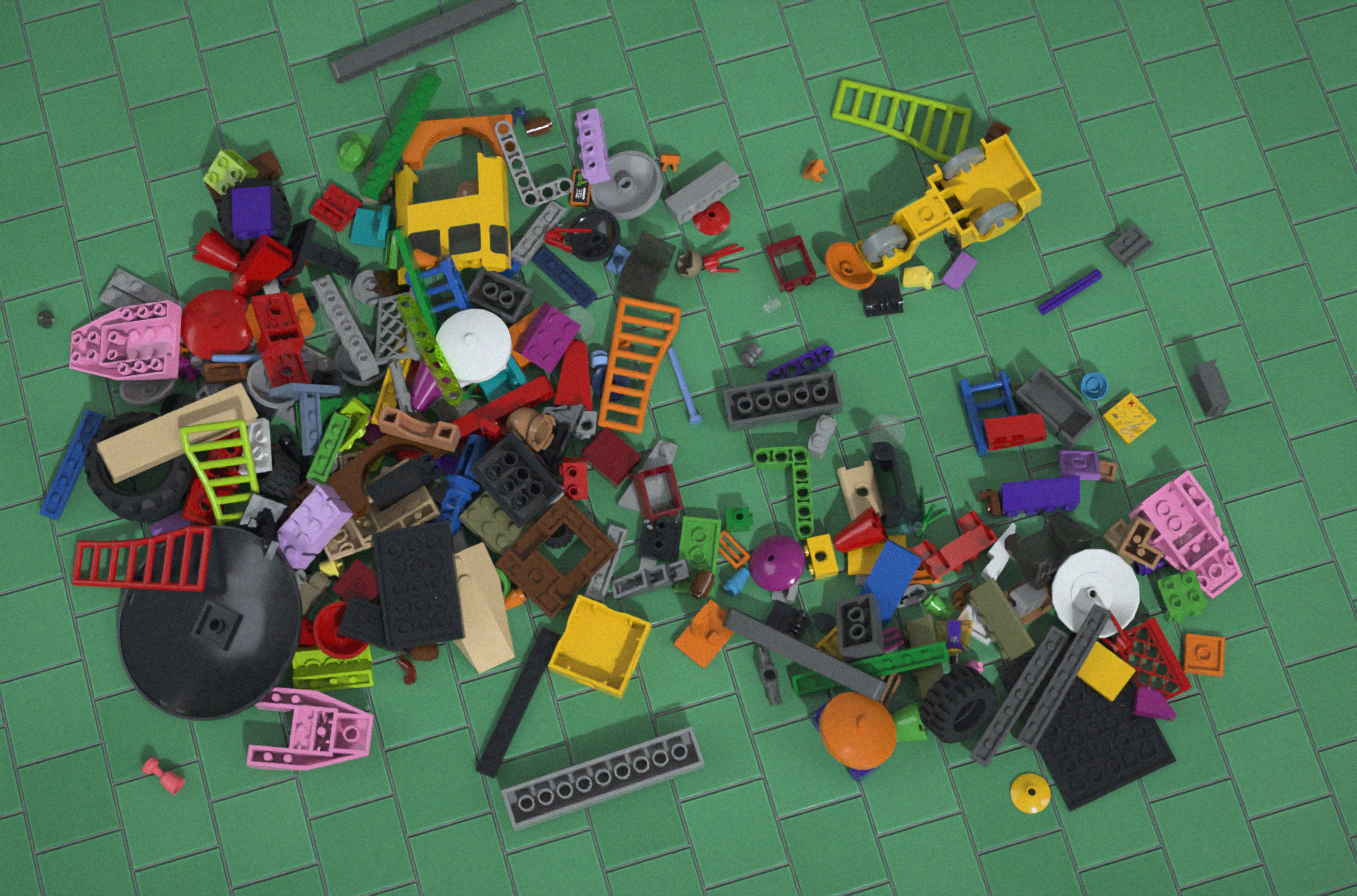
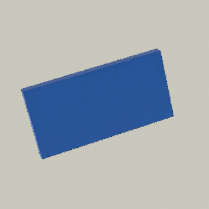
(891, 577)

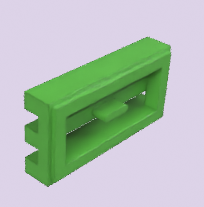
(391, 252)

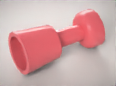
(169, 780)

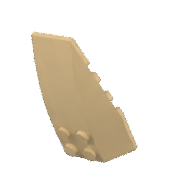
(357, 534)
(483, 610)

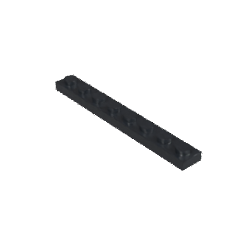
(518, 703)

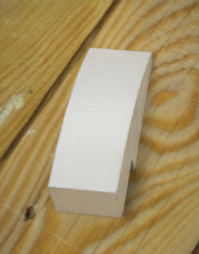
(998, 556)

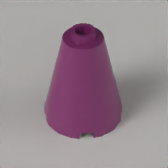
(425, 389)

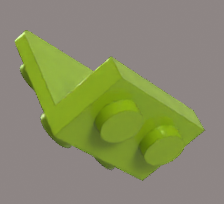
(360, 419)

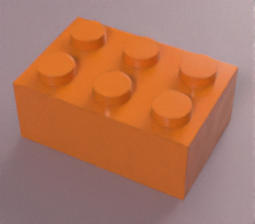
(302, 312)

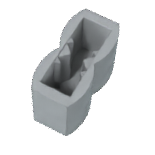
(823, 434)

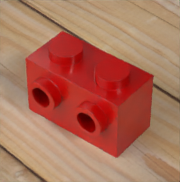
(575, 477)

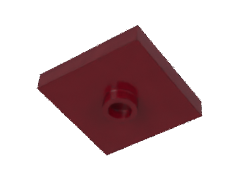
(358, 583)

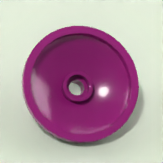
(784, 569)

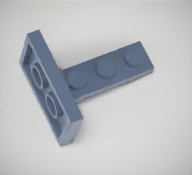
(310, 411)

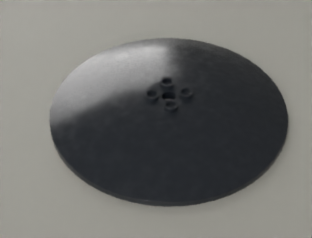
(170, 637)

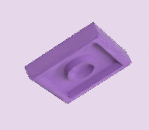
(1079, 463)

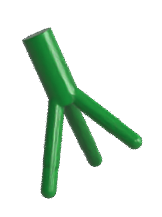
(467, 394)
(925, 520)

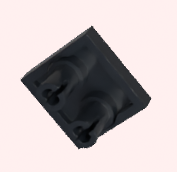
(660, 540)

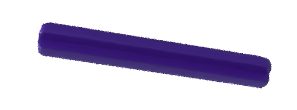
(1070, 291)

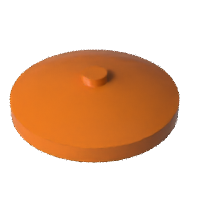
(857, 731)

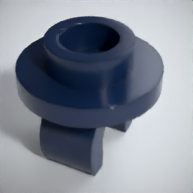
(519, 111)

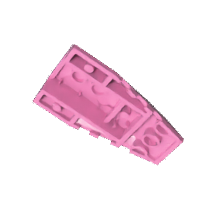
(1190, 533)

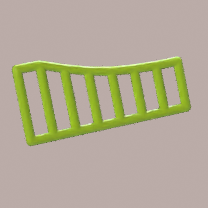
(888, 128)
(210, 483)

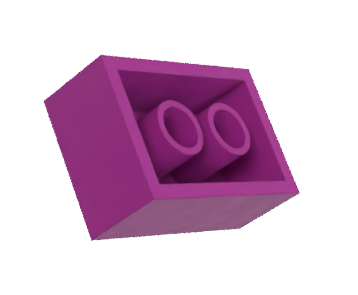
(547, 337)

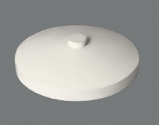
(475, 345)

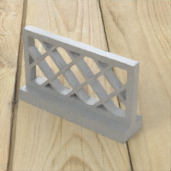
(411, 349)

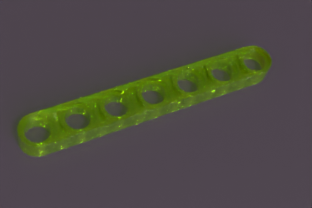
(429, 358)

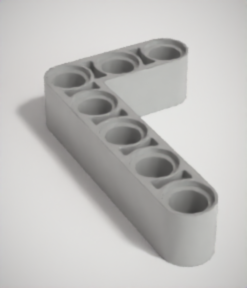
(523, 171)

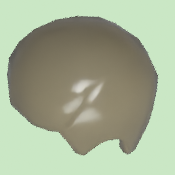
(689, 264)

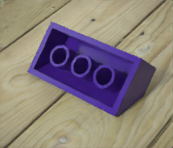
(1039, 496)

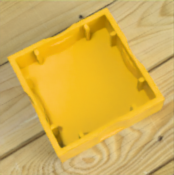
(600, 647)

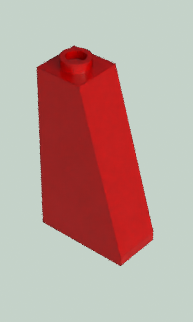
(260, 266)
(574, 378)

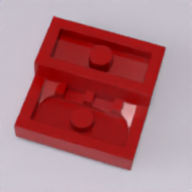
(335, 208)

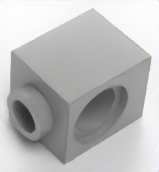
(588, 417)

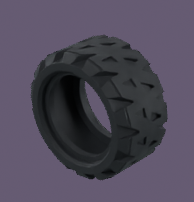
(140, 506)

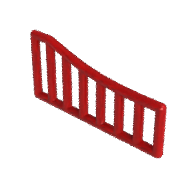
(151, 541)

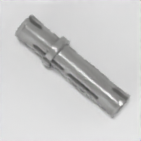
(402, 396)

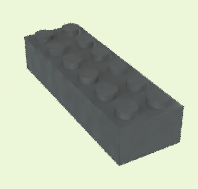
(782, 401)

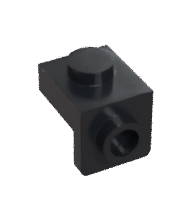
(327, 378)

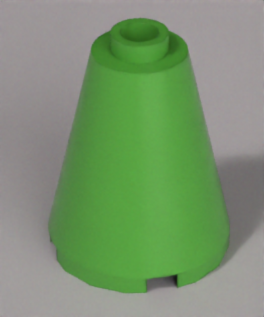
(909, 724)

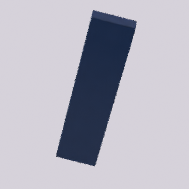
(564, 278)

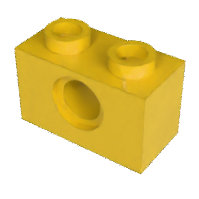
(821, 545)

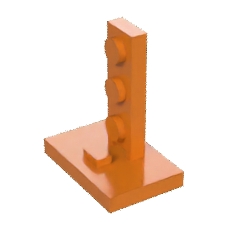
(704, 635)

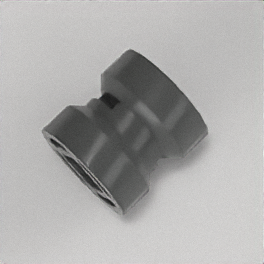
(750, 355)

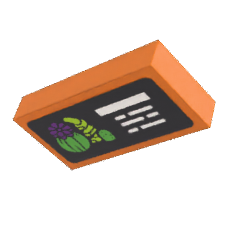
(581, 191)

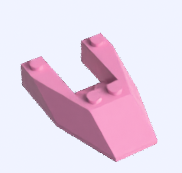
(321, 732)

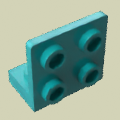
(371, 227)
(504, 381)

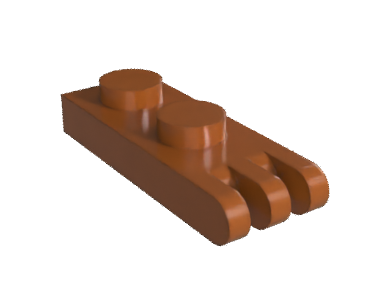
(227, 372)

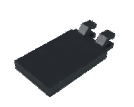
(403, 481)
(365, 624)

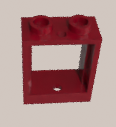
(786, 246)

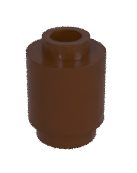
(538, 126)
(702, 584)
(425, 652)

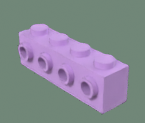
(593, 146)

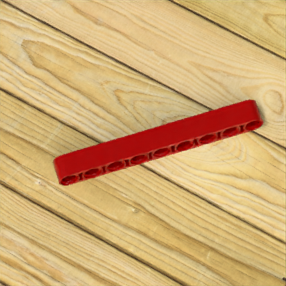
(527, 396)

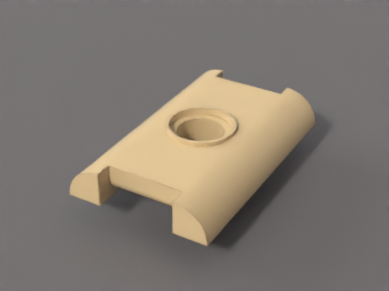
(861, 479)

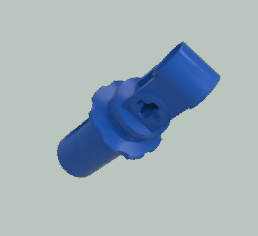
(462, 483)

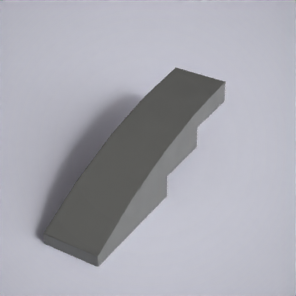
(650, 580)

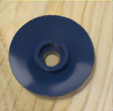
(598, 384)

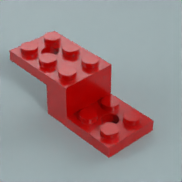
(280, 339)
(196, 493)

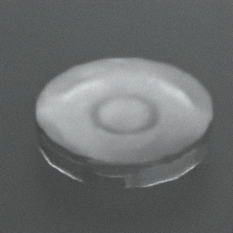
(585, 319)
(887, 429)

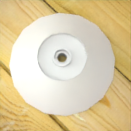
(1107, 576)

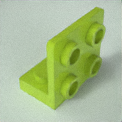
(227, 169)

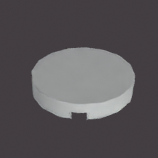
(364, 286)

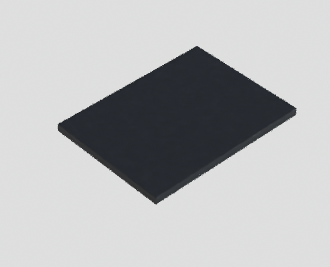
(1090, 740)

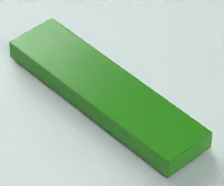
(328, 448)

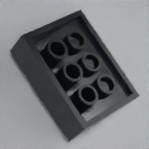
(516, 478)

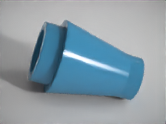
(735, 583)

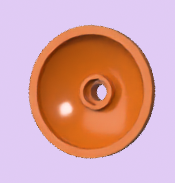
(848, 266)

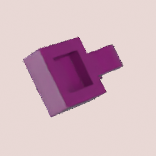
(186, 370)

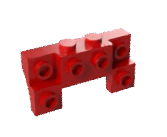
(966, 547)

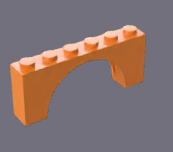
(432, 131)

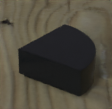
(824, 621)

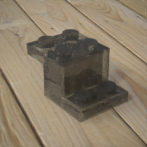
(646, 267)

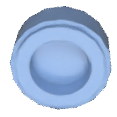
(599, 361)

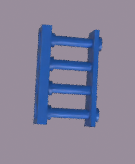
(453, 284)
(972, 408)

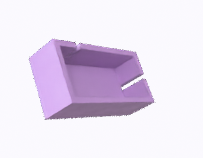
(312, 526)

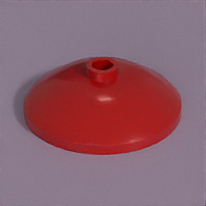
(326, 637)

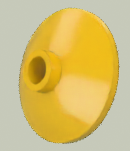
(1023, 800)

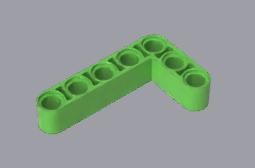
(798, 484)

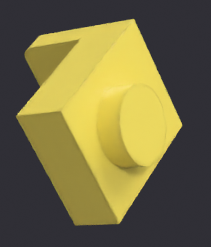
(918, 277)

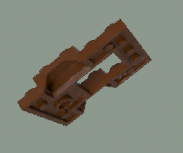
(537, 576)

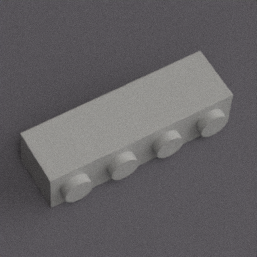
(702, 192)

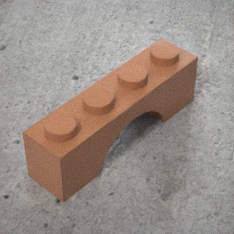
(438, 434)

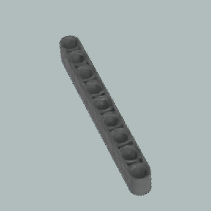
(804, 654)

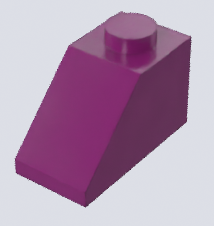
(1152, 704)

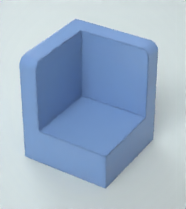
(618, 260)

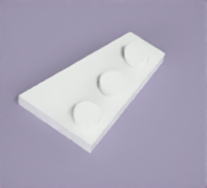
(260, 445)

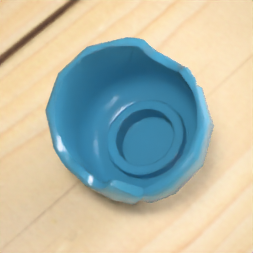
(1094, 386)

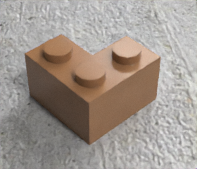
(1135, 543)

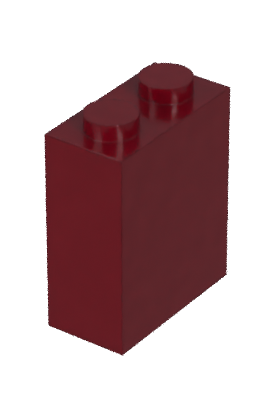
(611, 457)

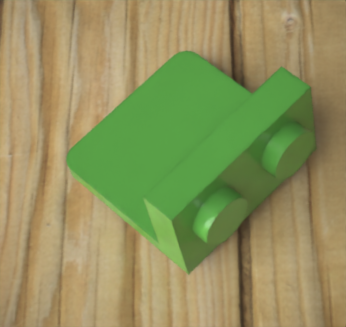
(1182, 596)

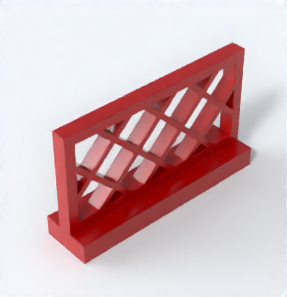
(1167, 654)

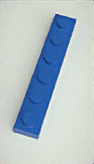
(71, 466)

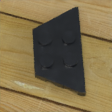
(566, 421)

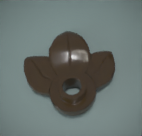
(388, 283)

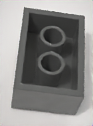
(500, 296)
(859, 628)

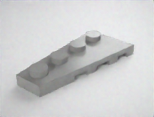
(661, 455)

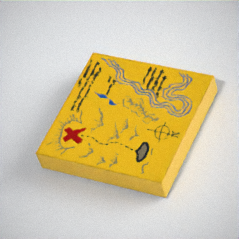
(1129, 418)

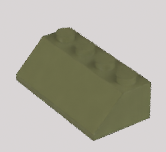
(1000, 620)
(922, 633)

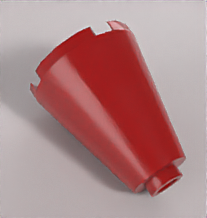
(218, 252)
(861, 533)

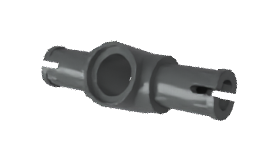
(771, 686)

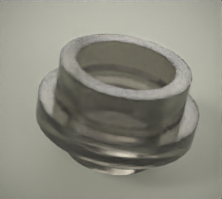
(45, 319)

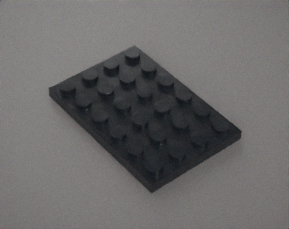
(418, 585)

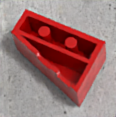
(1014, 431)

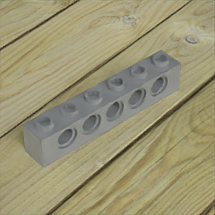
(345, 327)

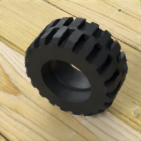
(281, 213)
(958, 704)

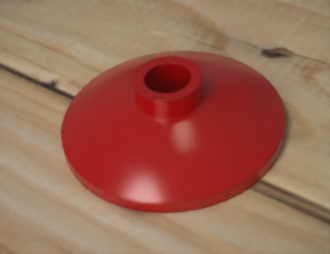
(712, 225)

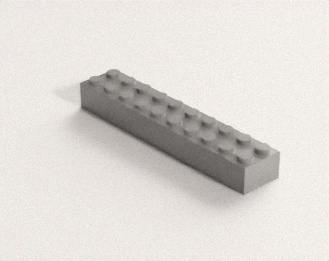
(603, 779)

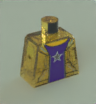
(957, 637)

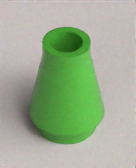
(935, 605)

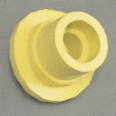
(330, 568)

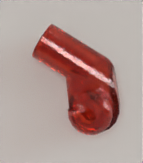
(411, 676)

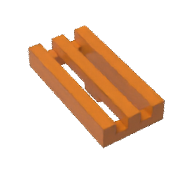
(741, 561)

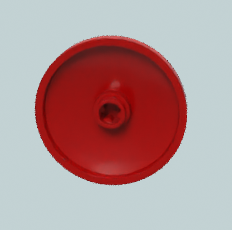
(216, 324)

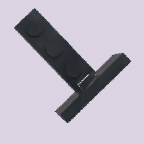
(306, 250)
(264, 518)

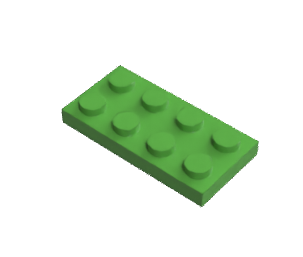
(700, 547)

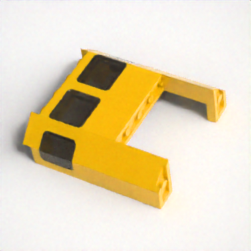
(467, 227)

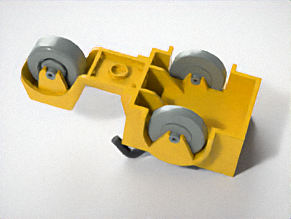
(972, 197)

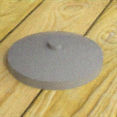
(633, 185)

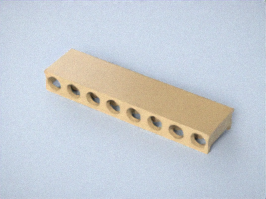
(160, 438)

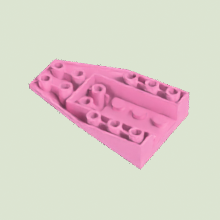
(130, 343)

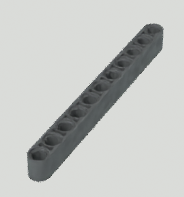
(418, 38)

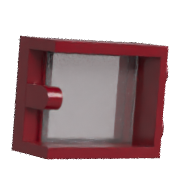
(657, 492)

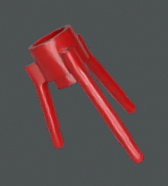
(556, 239)
(711, 260)
(1122, 641)

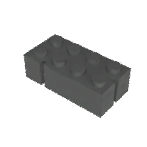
(1060, 409)

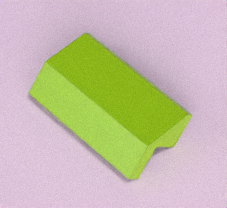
(323, 673)

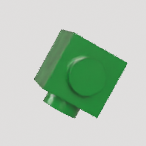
(738, 519)

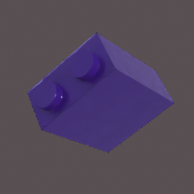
(252, 212)

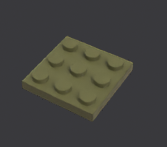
(493, 525)

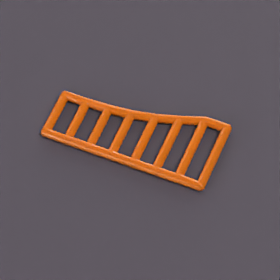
(655, 360)

